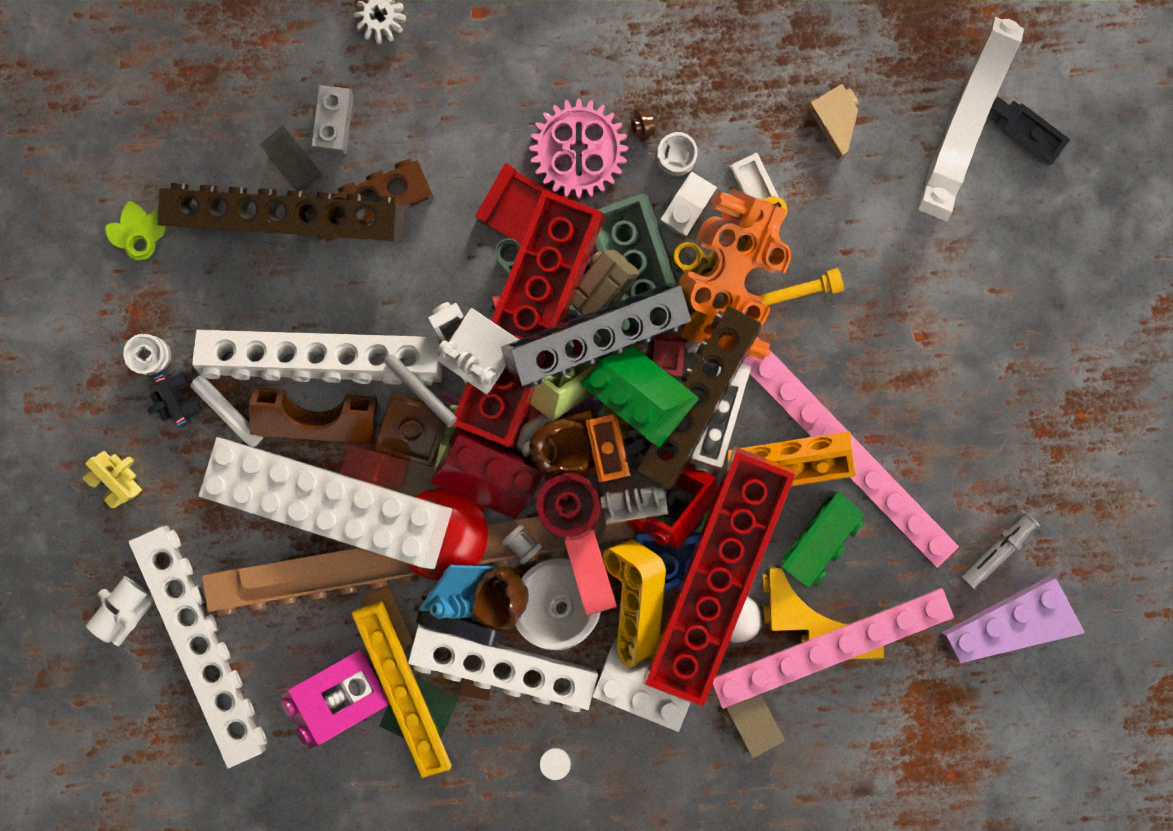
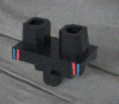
(181, 411)

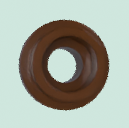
(643, 125)

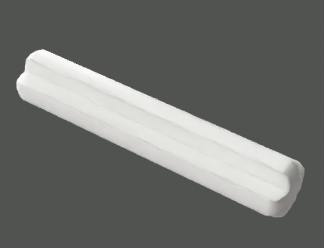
(225, 410)

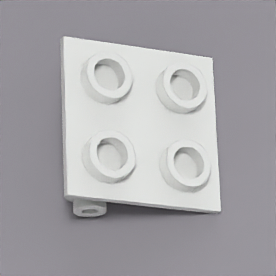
(476, 351)

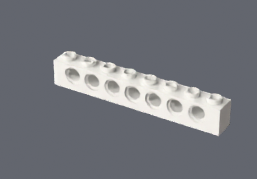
(214, 344)
(233, 748)

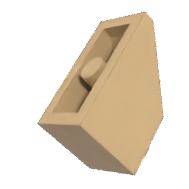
(836, 117)

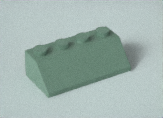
(635, 233)

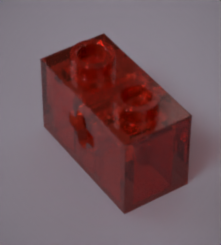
(375, 467)

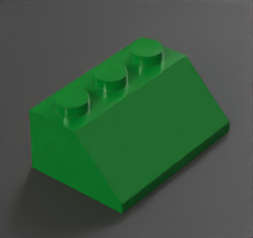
(640, 393)
(821, 539)

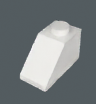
(687, 205)

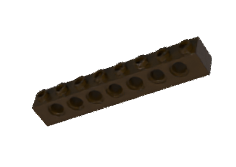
(175, 212)

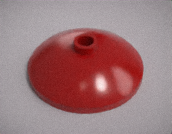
(465, 533)

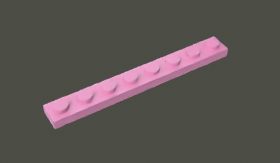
(832, 648)

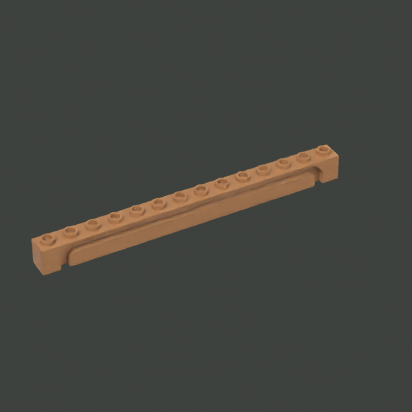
(359, 566)

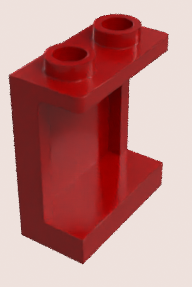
(510, 203)

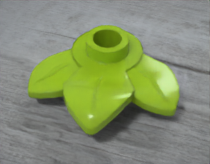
(133, 227)

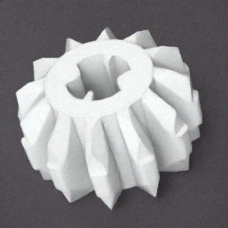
(373, 26)

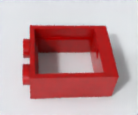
(694, 481)

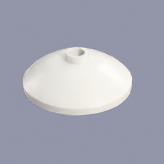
(550, 587)

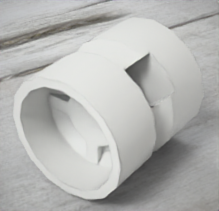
(676, 154)
(147, 354)

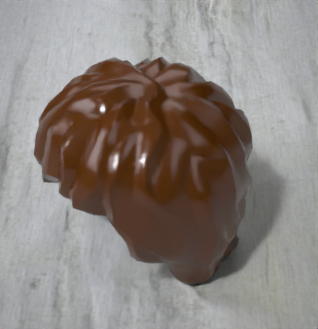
(561, 448)
(500, 599)

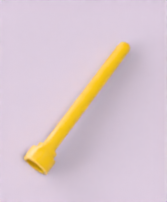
(829, 282)

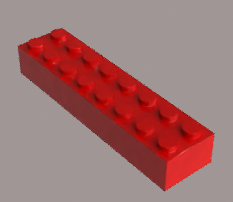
(533, 301)
(719, 576)

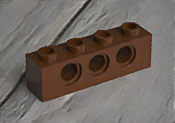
(414, 193)

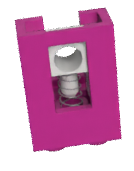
(312, 712)

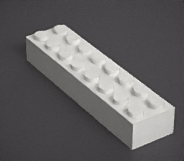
(326, 503)

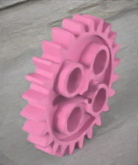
(606, 149)

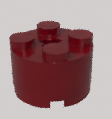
(561, 490)

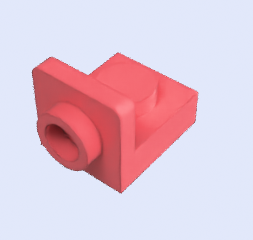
(669, 353)

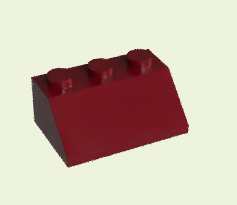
(487, 473)

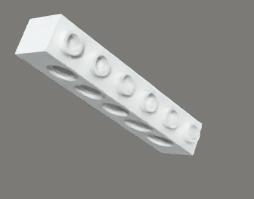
(581, 678)

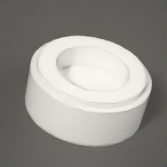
(555, 763)

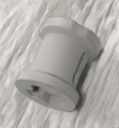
(521, 544)

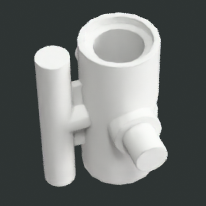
(119, 611)

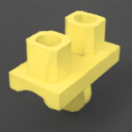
(114, 475)

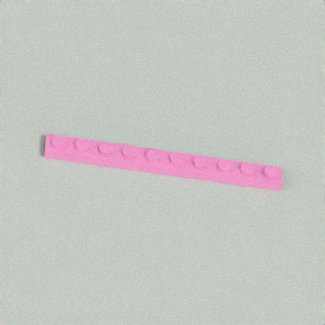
(870, 475)

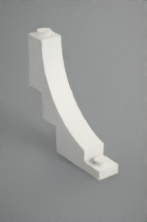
(968, 118)

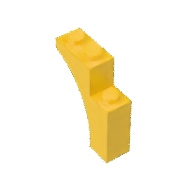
(789, 612)

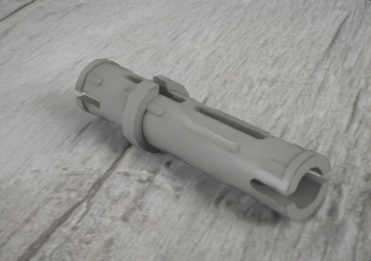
(1000, 551)

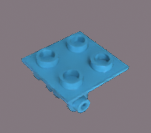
(455, 592)

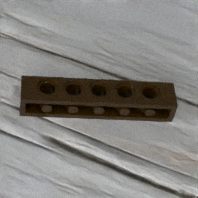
(744, 331)

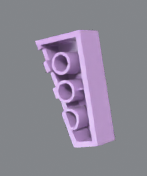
(1017, 622)

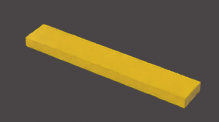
(401, 689)

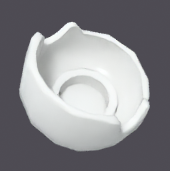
(749, 622)

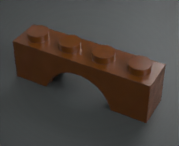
(278, 416)

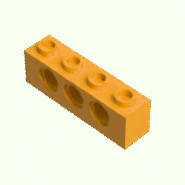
(812, 457)

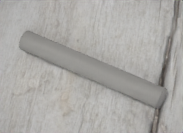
(421, 390)

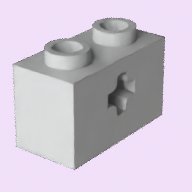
(332, 120)

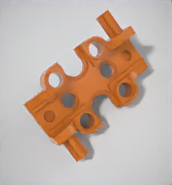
(761, 225)

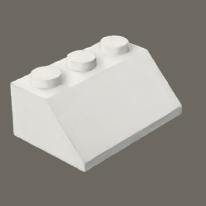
(627, 690)

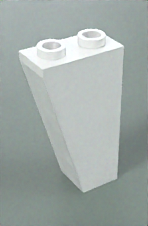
(714, 443)

